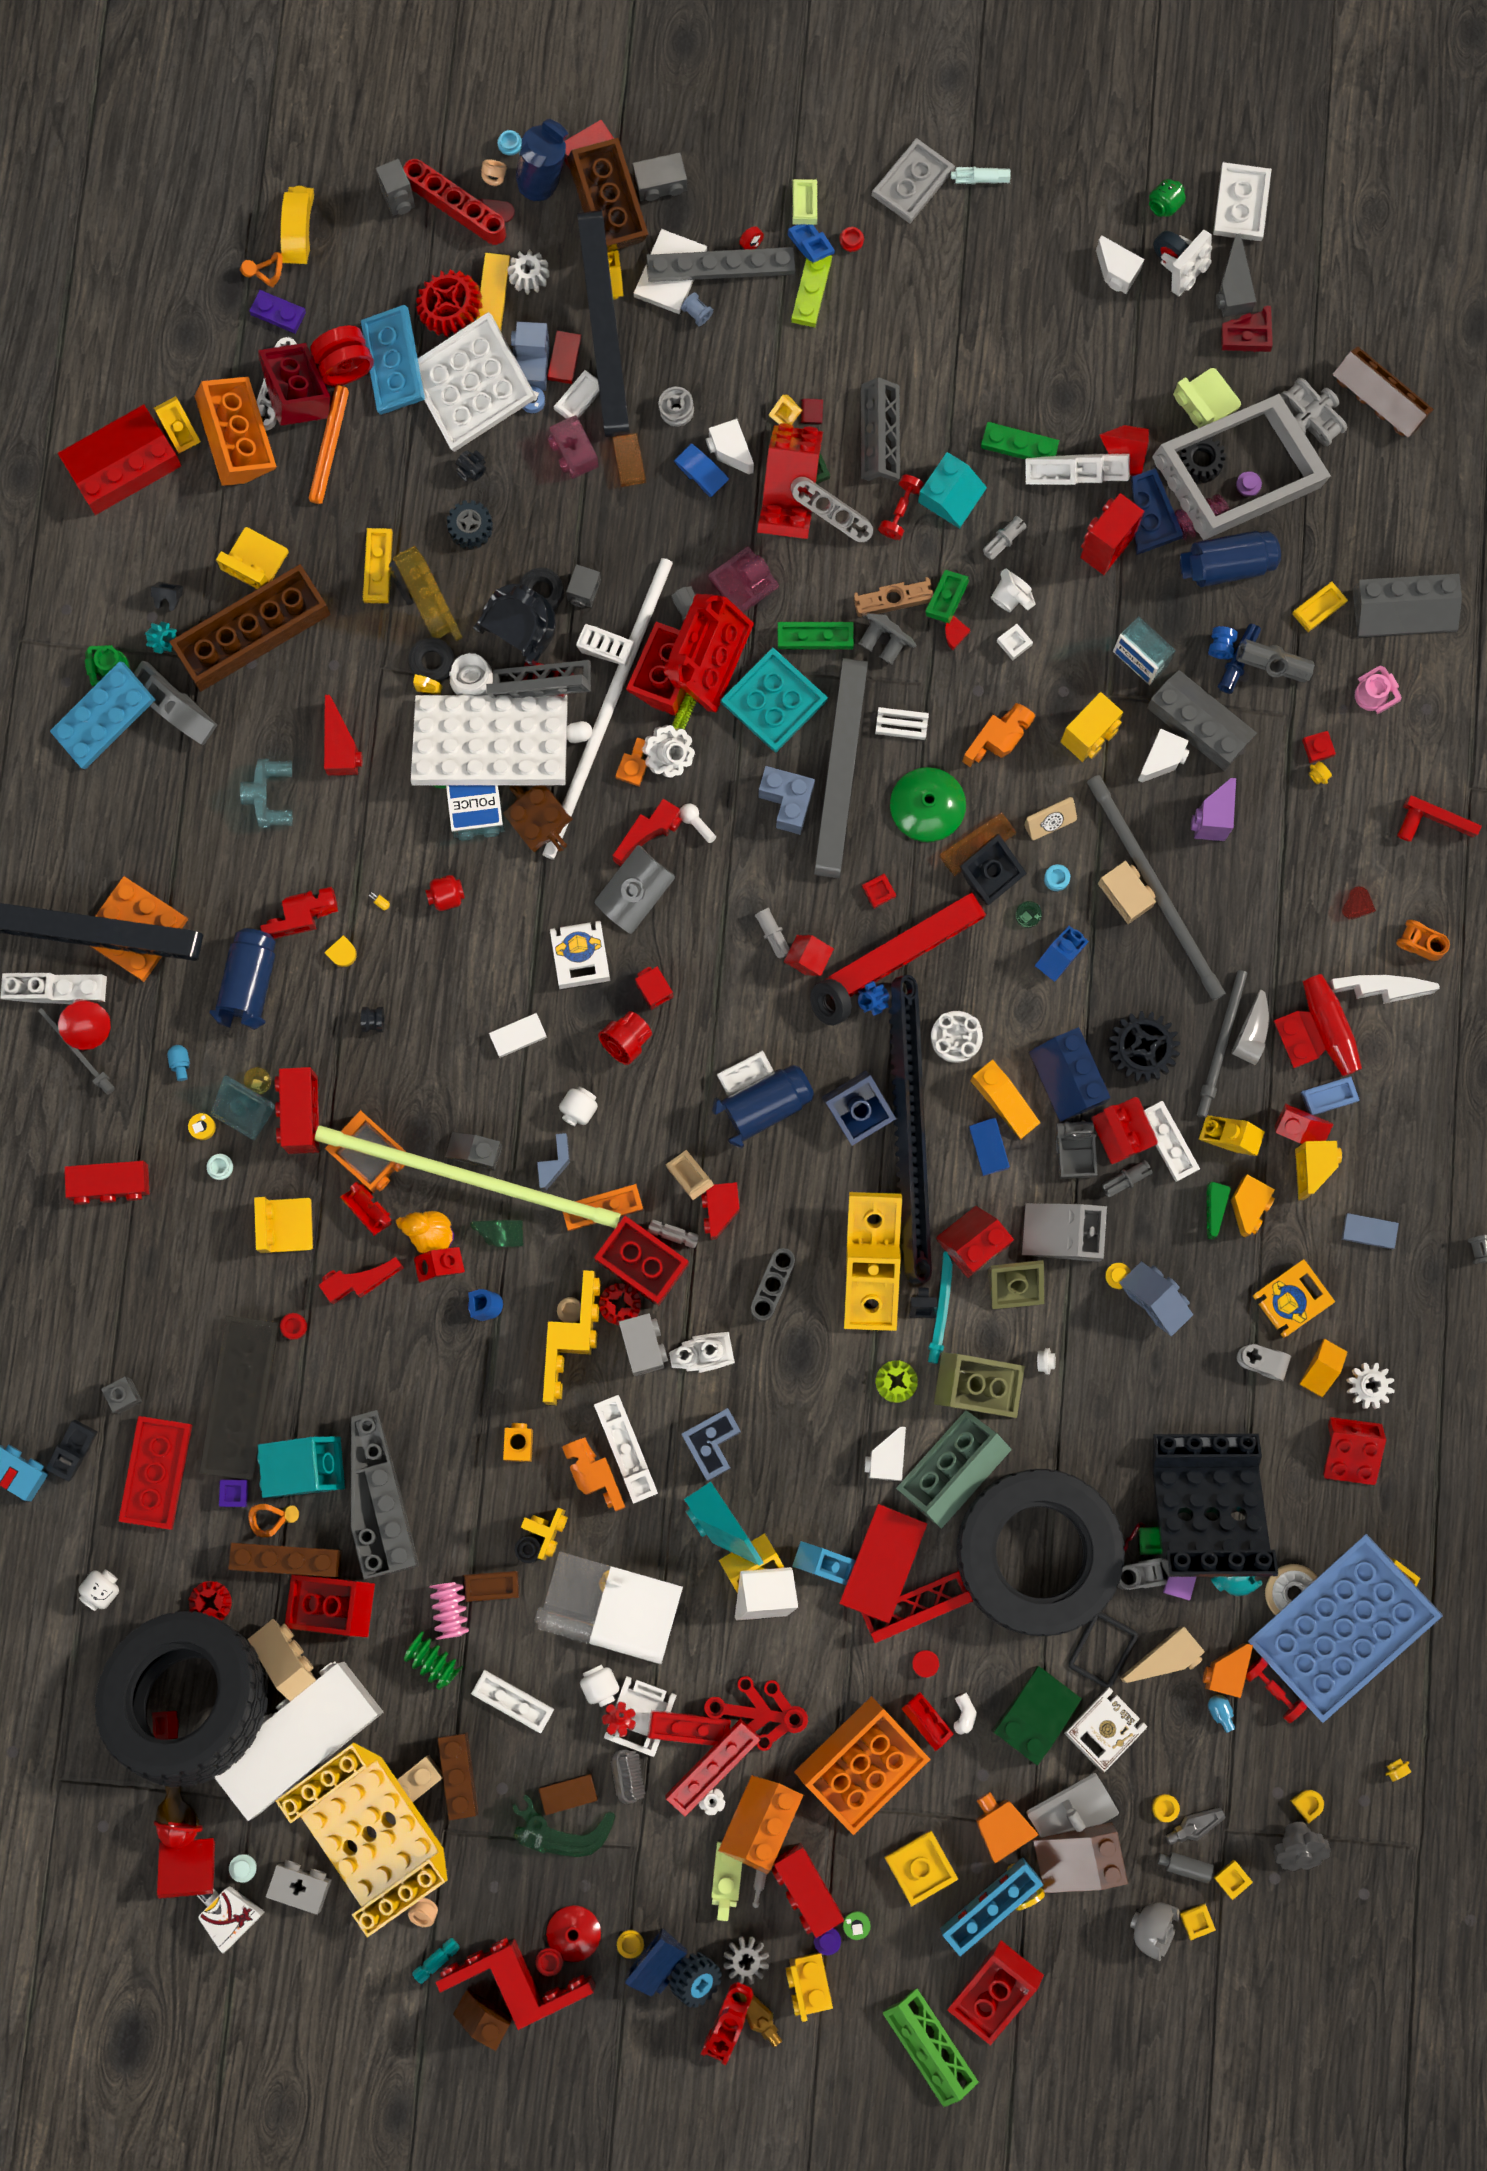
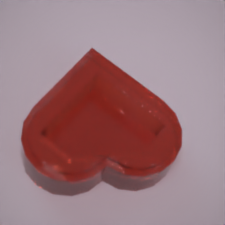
(1358, 904)

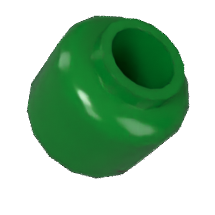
(1167, 198)

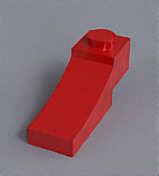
(663, 820)
(338, 1285)

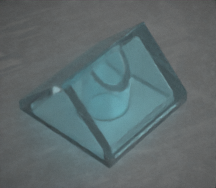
(241, 1108)

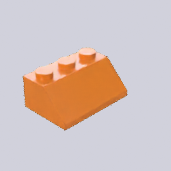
(760, 1823)

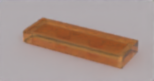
(971, 843)

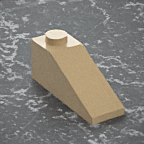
(1171, 1655)

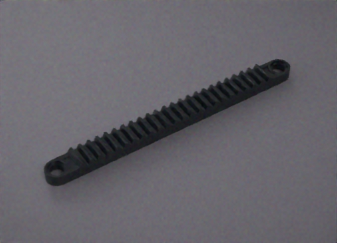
(910, 1129)

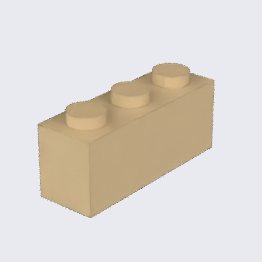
(282, 1659)

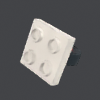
(1183, 257)

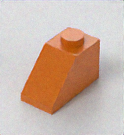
(1229, 1671)

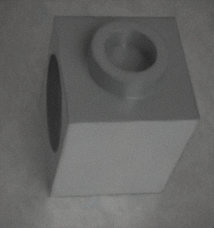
(583, 586)
(121, 1395)

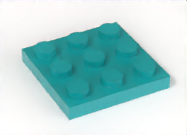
(774, 700)

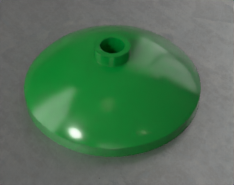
(923, 820)

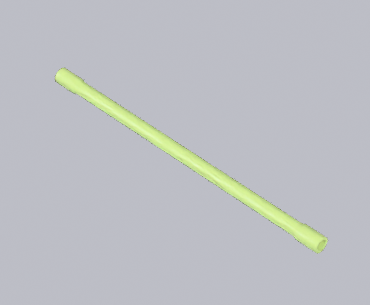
(337, 1138)

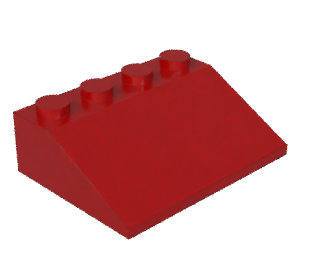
(119, 459)

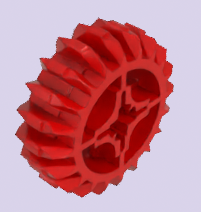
(449, 315)

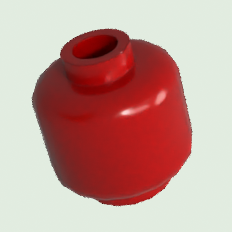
(445, 893)

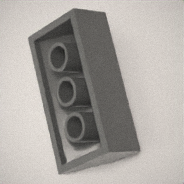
(1407, 605)
(1201, 720)

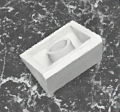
(766, 1594)

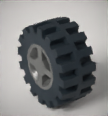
(469, 515)

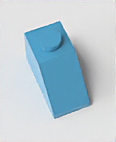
(823, 1563)

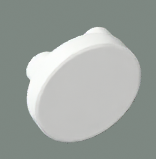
(956, 1036)

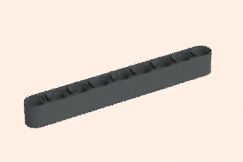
(841, 768)

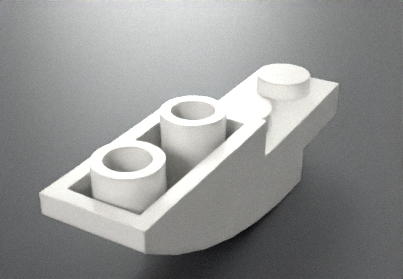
(52, 988)

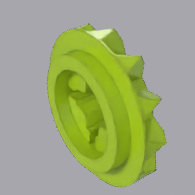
(884, 1382)

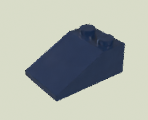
(656, 1964)

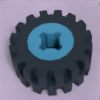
(695, 1980)

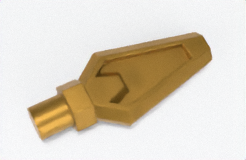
(761, 2019)

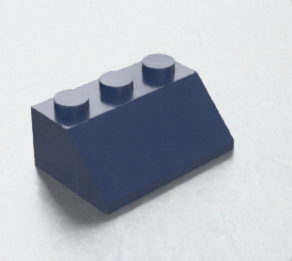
(1069, 1075)

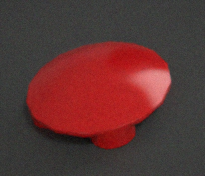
(84, 1024)

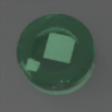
(1028, 914)

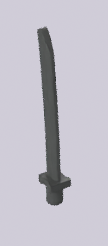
(102, 1079)

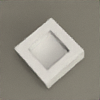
(1014, 642)

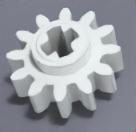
(1368, 1395)

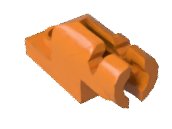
(1000, 735)
(593, 1474)

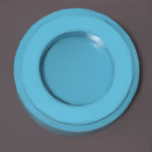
(1057, 877)

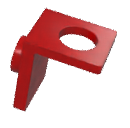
(440, 1263)

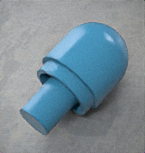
(178, 1061)
(1221, 1711)

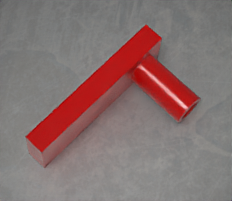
(1418, 808)

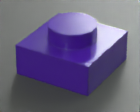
(233, 1493)

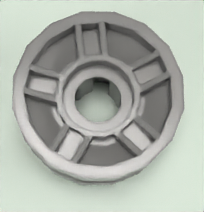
(676, 416)

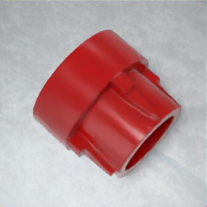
(625, 1037)

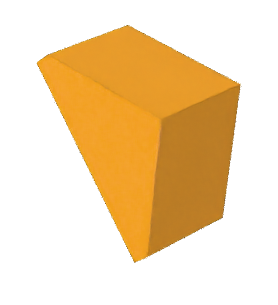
(1324, 1368)

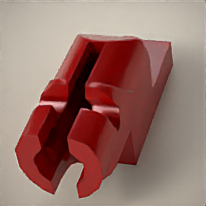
(300, 913)

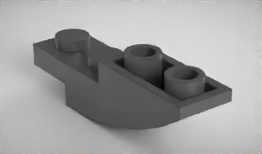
(175, 706)

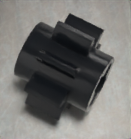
(471, 465)

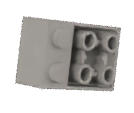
(1064, 1231)

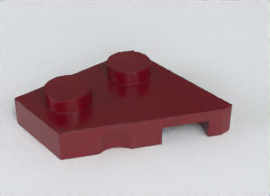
(1248, 332)

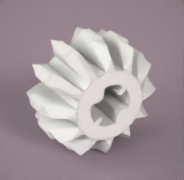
(525, 263)

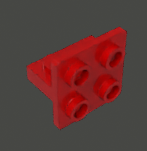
(1124, 1130)

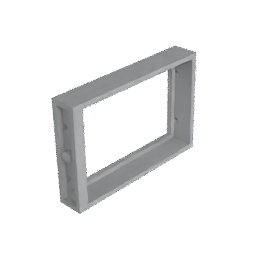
(1193, 501)

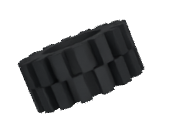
(1207, 472)

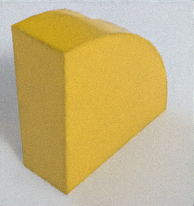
(427, 685)

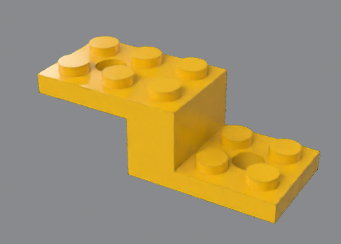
(872, 1261)
(571, 1338)

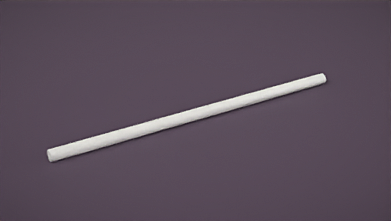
(612, 697)

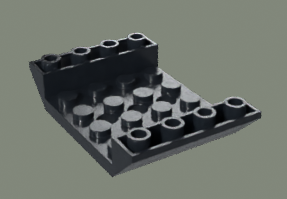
(1218, 1477)

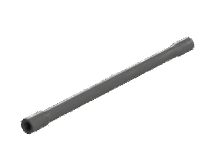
(1207, 977)

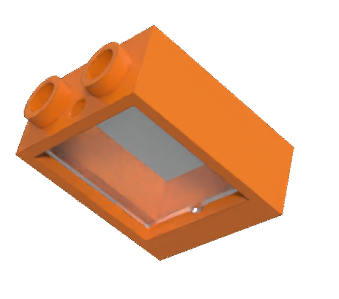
(366, 1168)

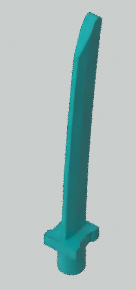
(936, 1346)

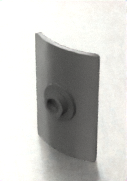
(634, 890)

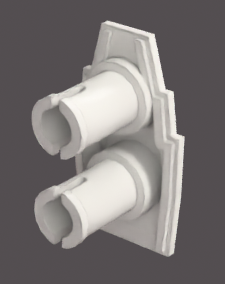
(703, 1353)

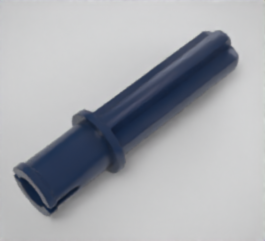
(1235, 668)

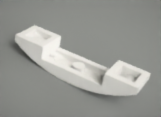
(626, 1448)

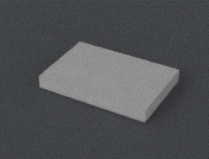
(913, 180)

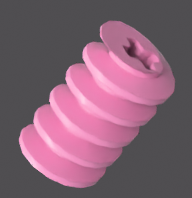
(449, 1610)

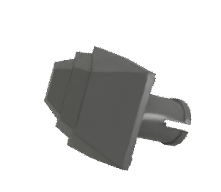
(880, 624)

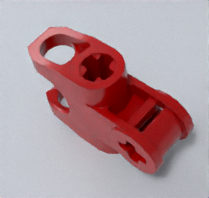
(727, 2025)

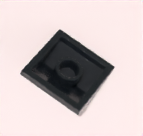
(992, 869)

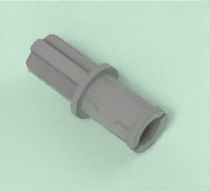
(1004, 538)
(773, 933)

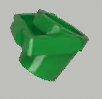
(104, 660)

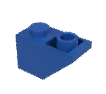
(1061, 953)

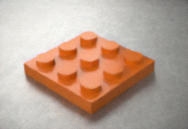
(135, 904)

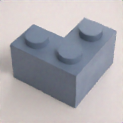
(532, 351)
(791, 792)
(1158, 1297)
(704, 1443)

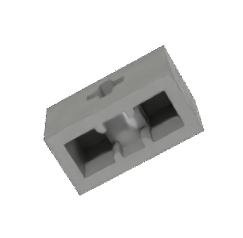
(308, 1899)

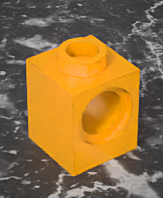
(523, 1454)

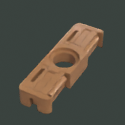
(910, 595)

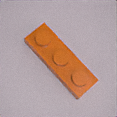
(622, 1201)

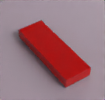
(687, 1727)

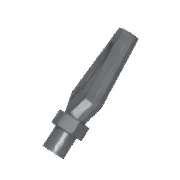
(1196, 1826)

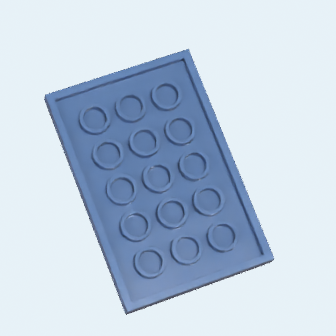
(1345, 1628)

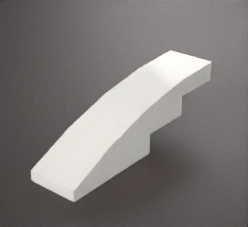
(1077, 469)
(1391, 987)

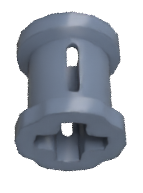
(696, 309)

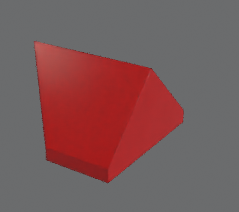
(1128, 441)

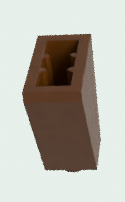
(482, 2019)

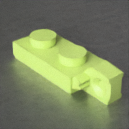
(725, 1883)

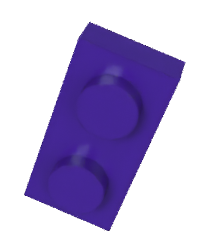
(277, 311)

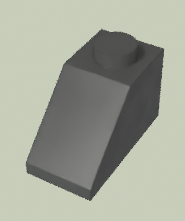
(474, 1150)

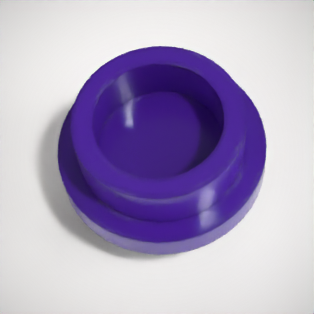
(828, 1942)

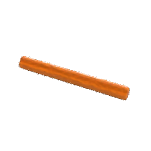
(328, 444)

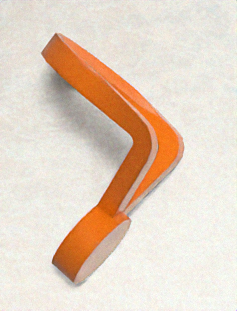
(250, 269)

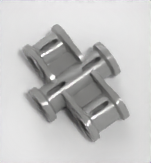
(1315, 411)

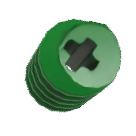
(431, 1661)

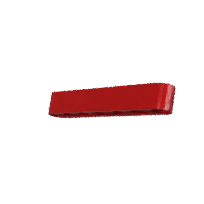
(910, 944)

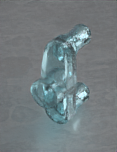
(256, 793)

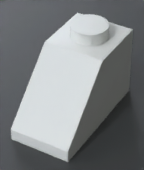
(1118, 265)
(730, 446)
(1164, 755)
(887, 1458)

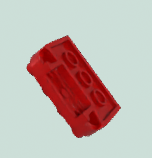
(708, 649)

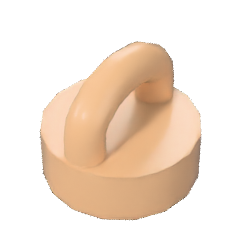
(494, 169)
(423, 1913)

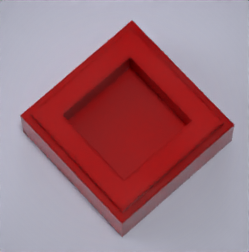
(879, 891)

